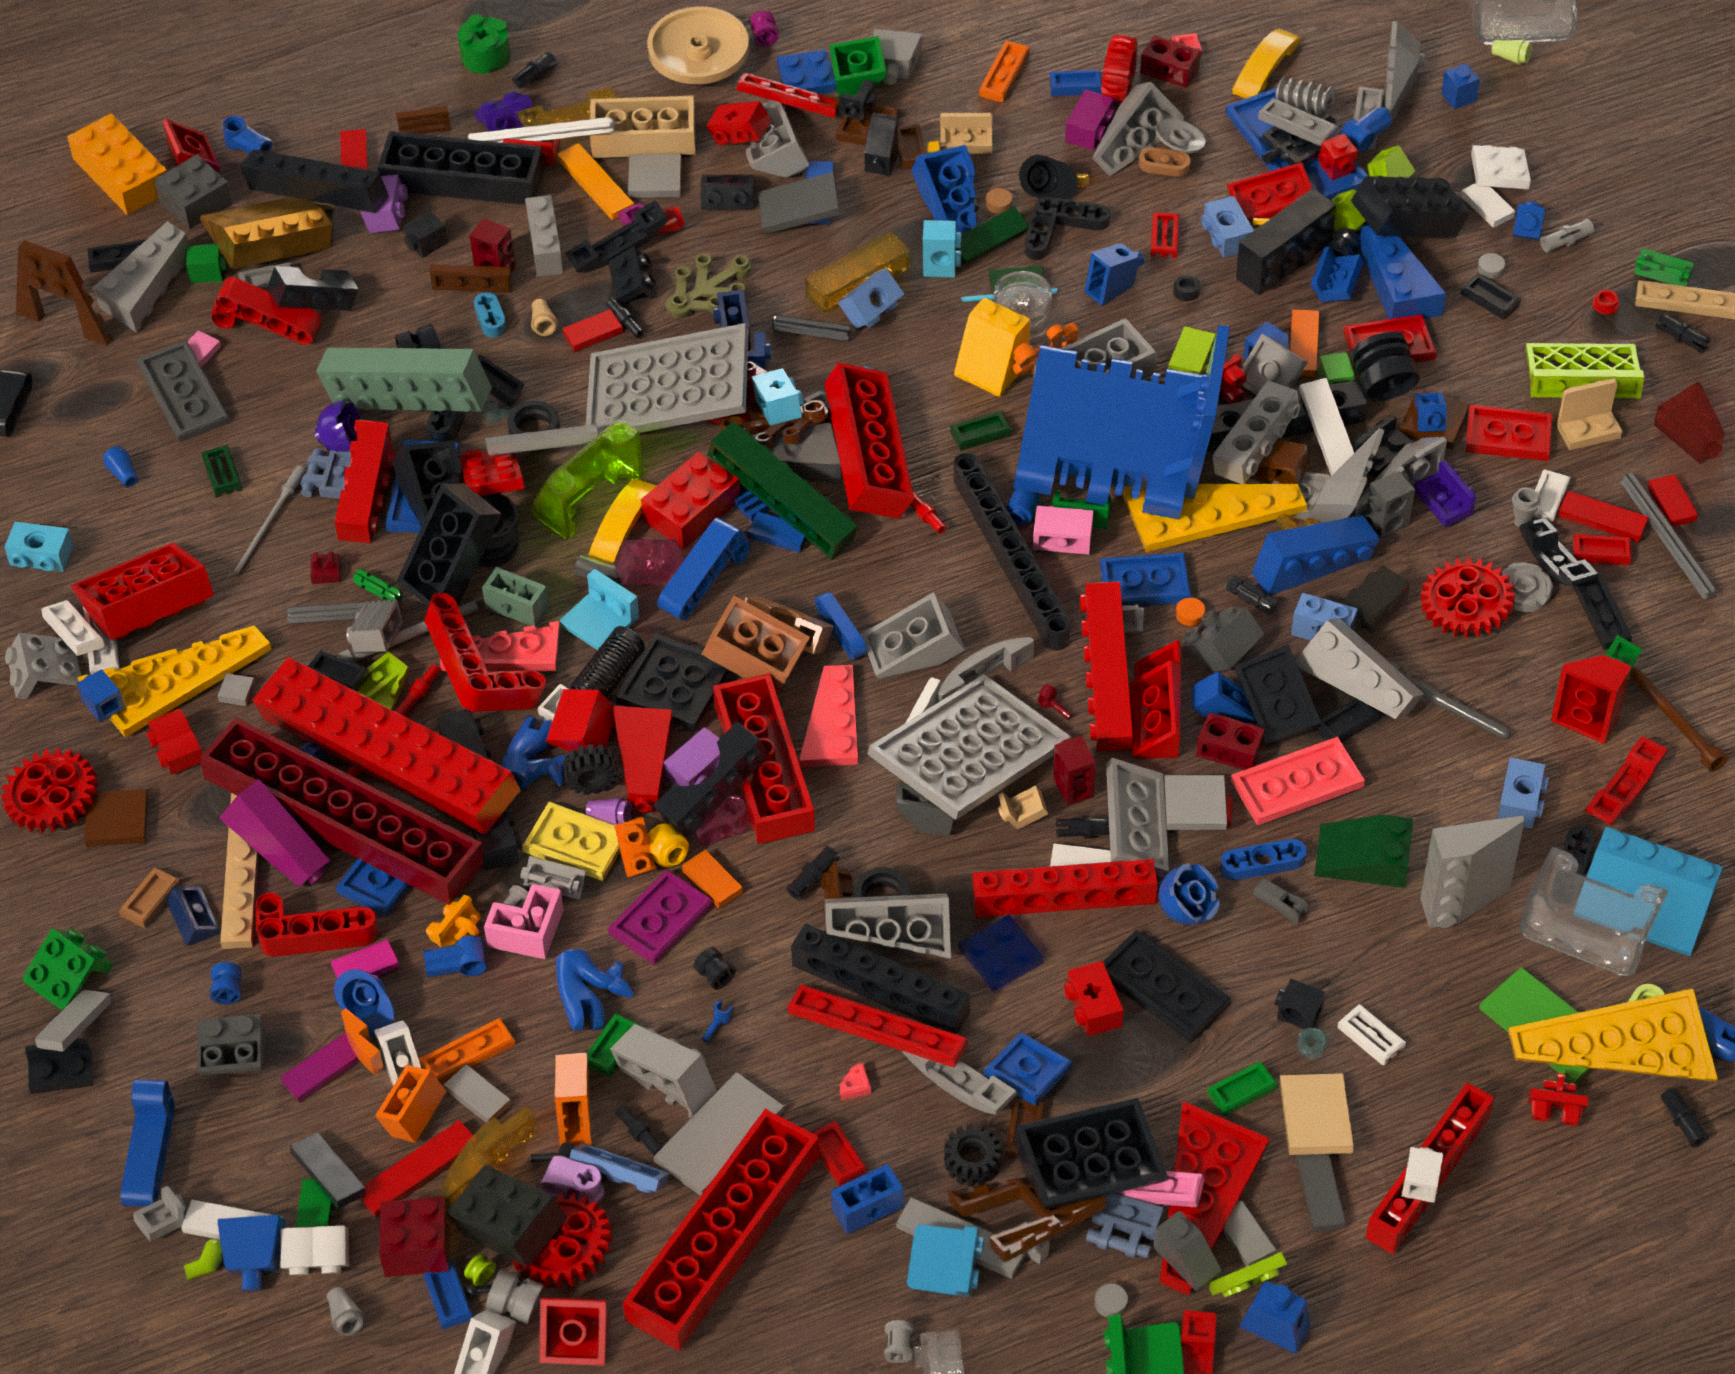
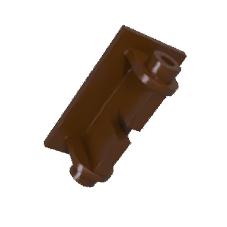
(836, 883)

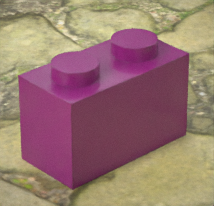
(1089, 120)

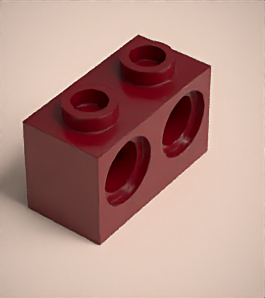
(1170, 61)
(492, 245)
(1230, 742)
(1074, 770)

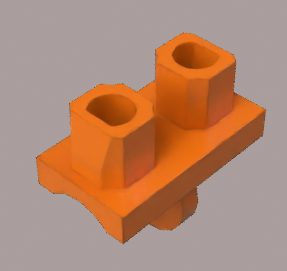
(634, 847)

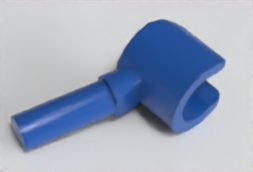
(720, 1018)

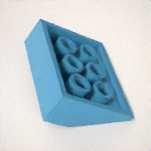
(1690, 881)

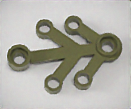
(681, 304)

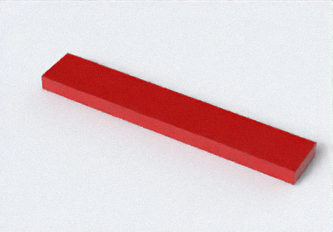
(878, 1026)

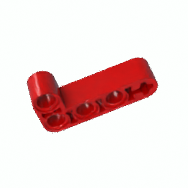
(258, 307)
(353, 928)

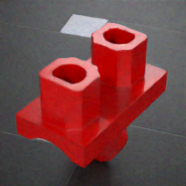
(1231, 381)
(1543, 1100)

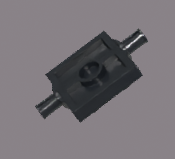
(1290, 147)

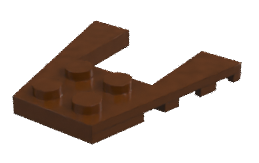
(56, 274)
(1027, 1236)

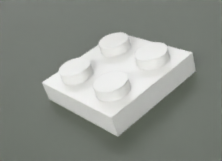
(1500, 167)

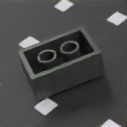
(506, 1215)

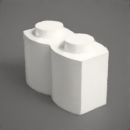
(314, 1248)

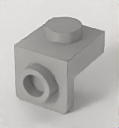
(162, 1215)

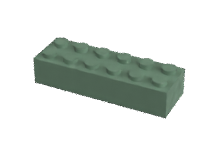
(405, 378)

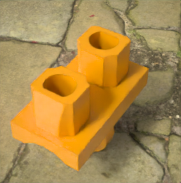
(458, 922)

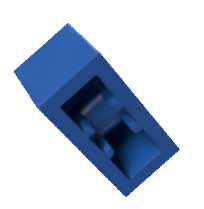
(867, 1199)

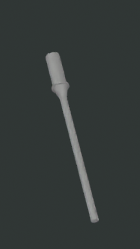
(287, 490)

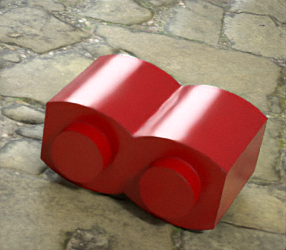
(175, 742)

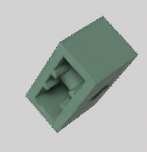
(515, 597)

